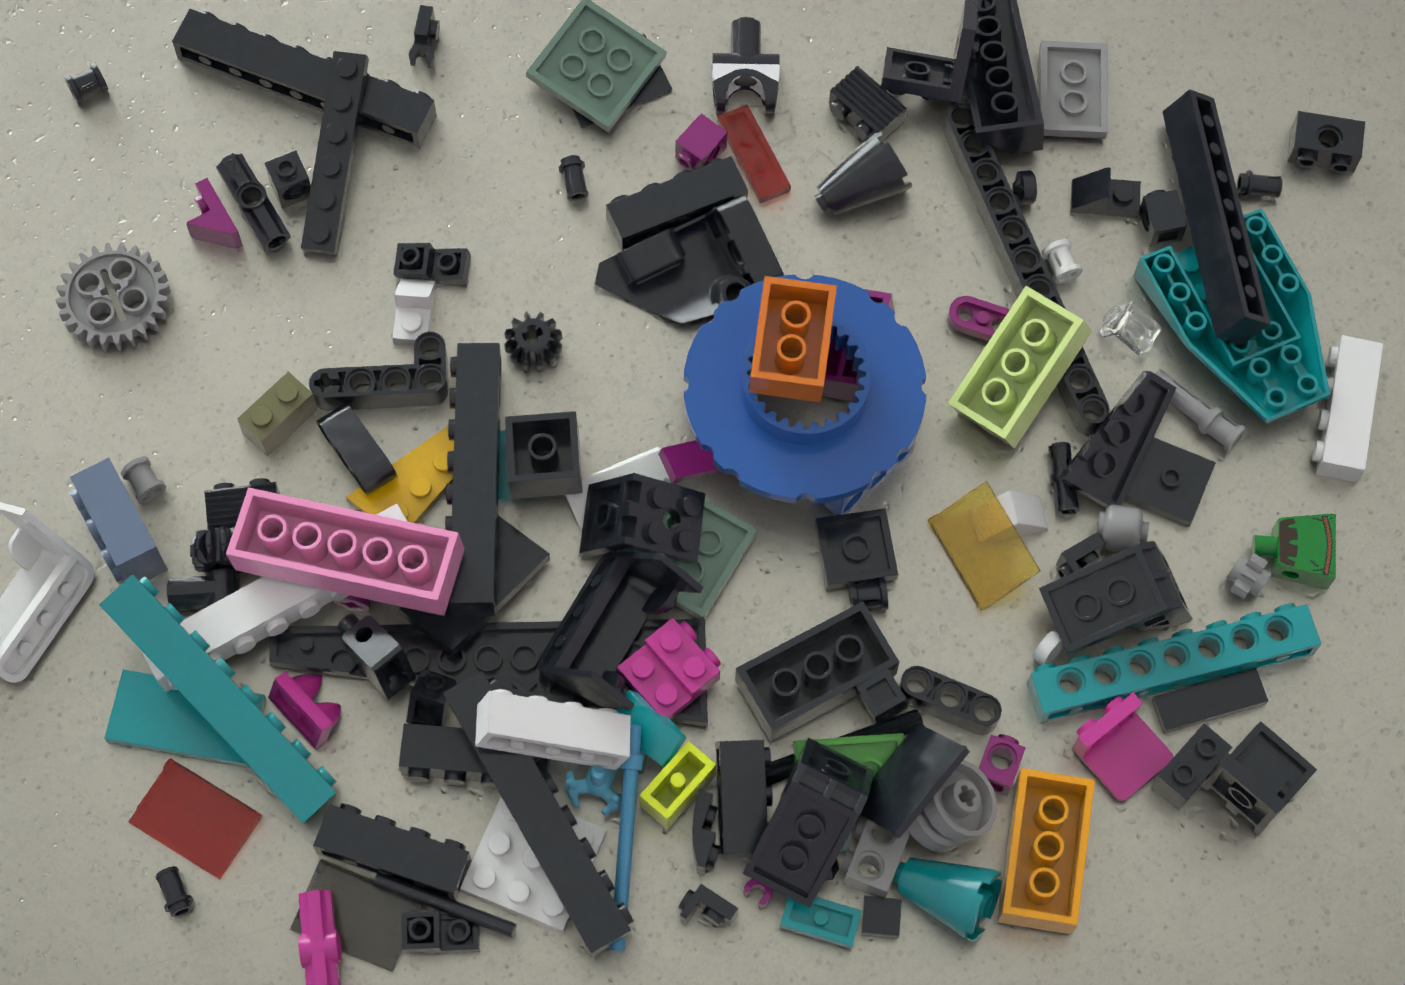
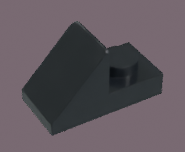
(1101, 195)

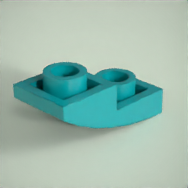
(659, 734)

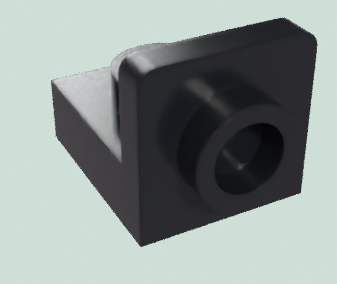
(1080, 555)
(427, 699)
(714, 907)

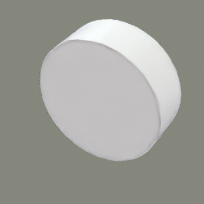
(1048, 648)

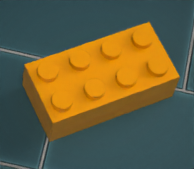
(1046, 851)

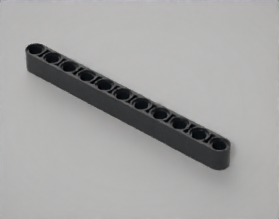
(1019, 251)

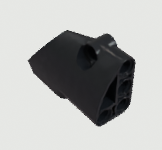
(690, 266)

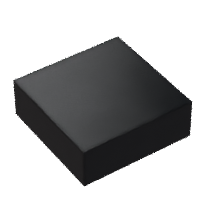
(881, 917)

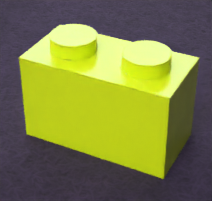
(677, 785)

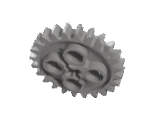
(82, 308)

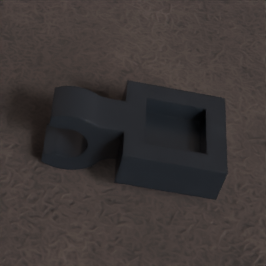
(425, 31)

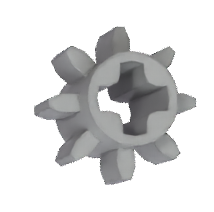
(1248, 576)

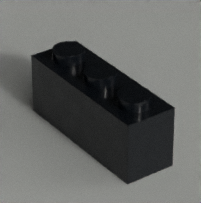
(742, 794)

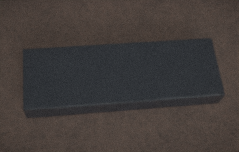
(1210, 700)

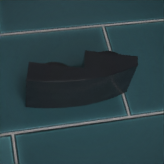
(426, 263)
(703, 841)
(438, 933)

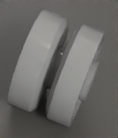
(957, 812)

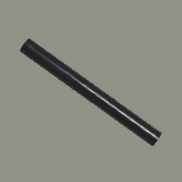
(445, 904)

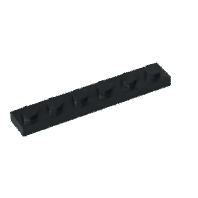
(335, 153)

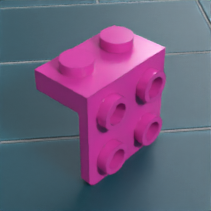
(1121, 748)

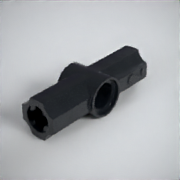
(260, 216)

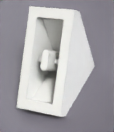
(1024, 512)

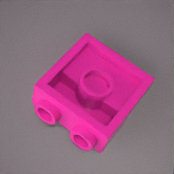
(671, 669)

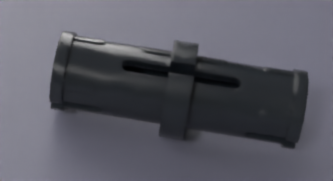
(1066, 496)

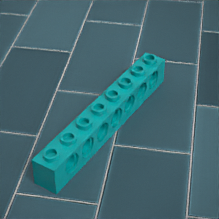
(1293, 623)

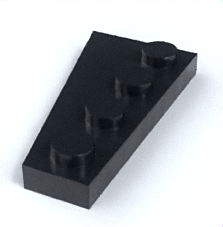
(1119, 444)

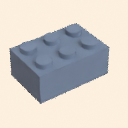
(115, 523)

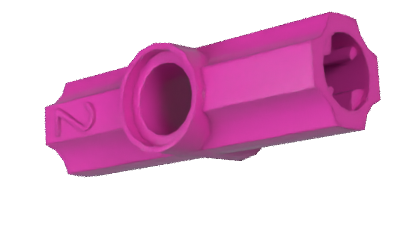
(320, 941)

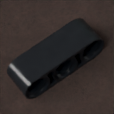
(356, 449)
(967, 696)

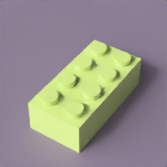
(1020, 366)

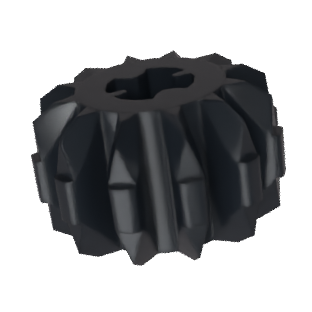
(533, 328)
(210, 549)

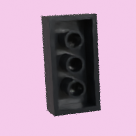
(814, 671)

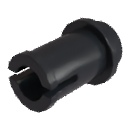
(574, 179)
(1259, 185)
(174, 892)

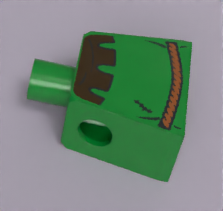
(1301, 549)

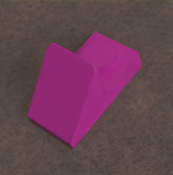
(214, 223)

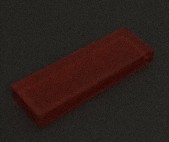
(754, 154)

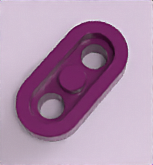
(982, 315)

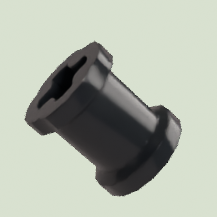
(86, 83)
(872, 594)

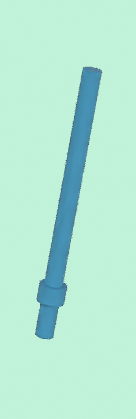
(627, 820)

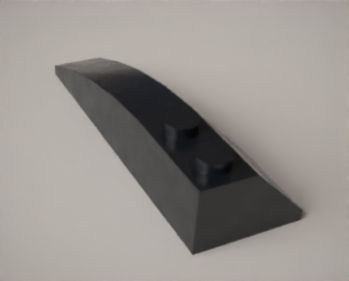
(1002, 81)

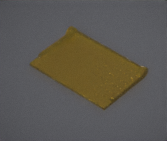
(984, 546)

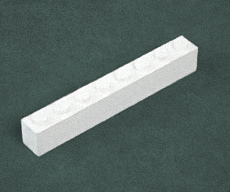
(255, 613)

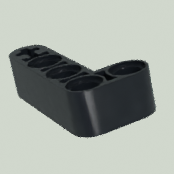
(381, 377)

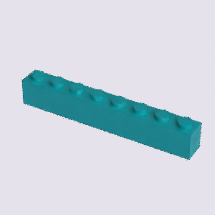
(218, 698)

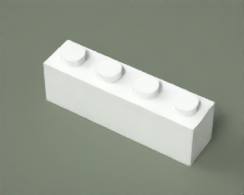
(1348, 409)
(552, 729)

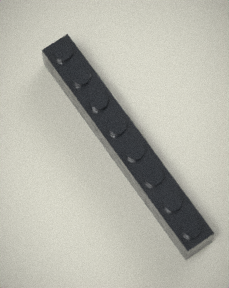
(298, 75)
(1215, 218)
(475, 475)
(546, 828)

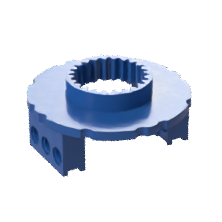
(820, 464)

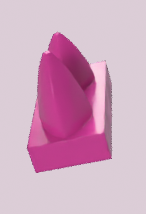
(294, 700)

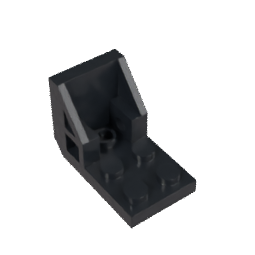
(1115, 596)
(810, 822)

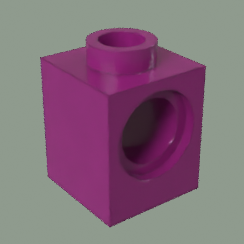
(700, 143)
(1010, 749)

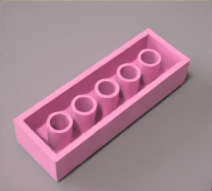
(346, 551)

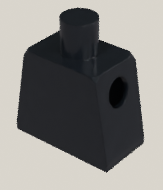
(376, 654)

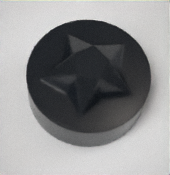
(1025, 187)

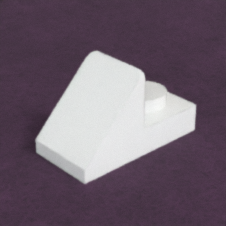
(413, 310)

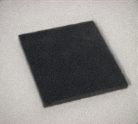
(911, 779)

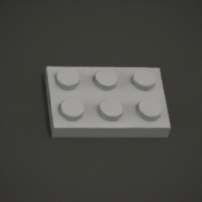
(1074, 89)

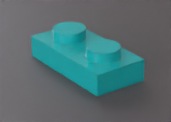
(822, 921)

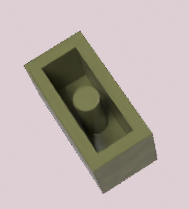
(277, 413)

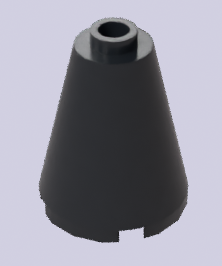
(863, 177)

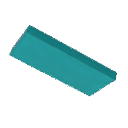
(165, 721)

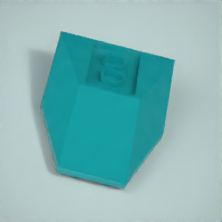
(1277, 367)

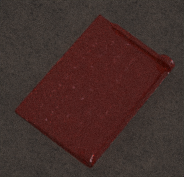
(195, 818)

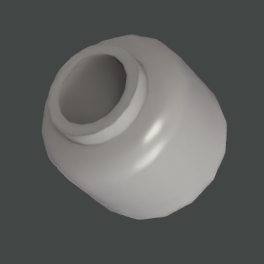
(1122, 527)

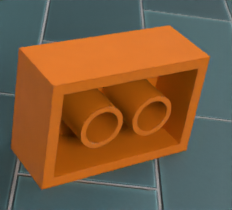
(792, 339)

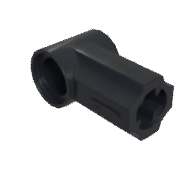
(202, 591)

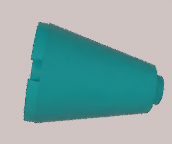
(951, 893)

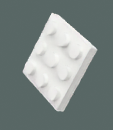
(511, 876)

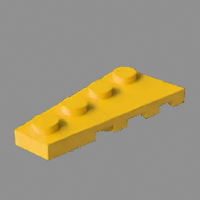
(419, 481)

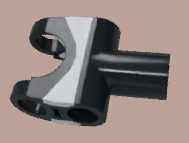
(745, 67)

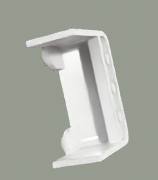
(41, 593)

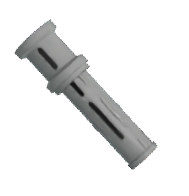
(1209, 419)

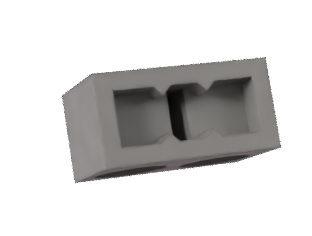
(883, 855)

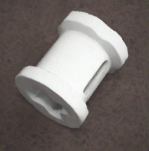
(1062, 261)

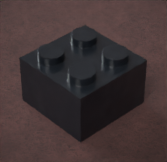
(543, 455)

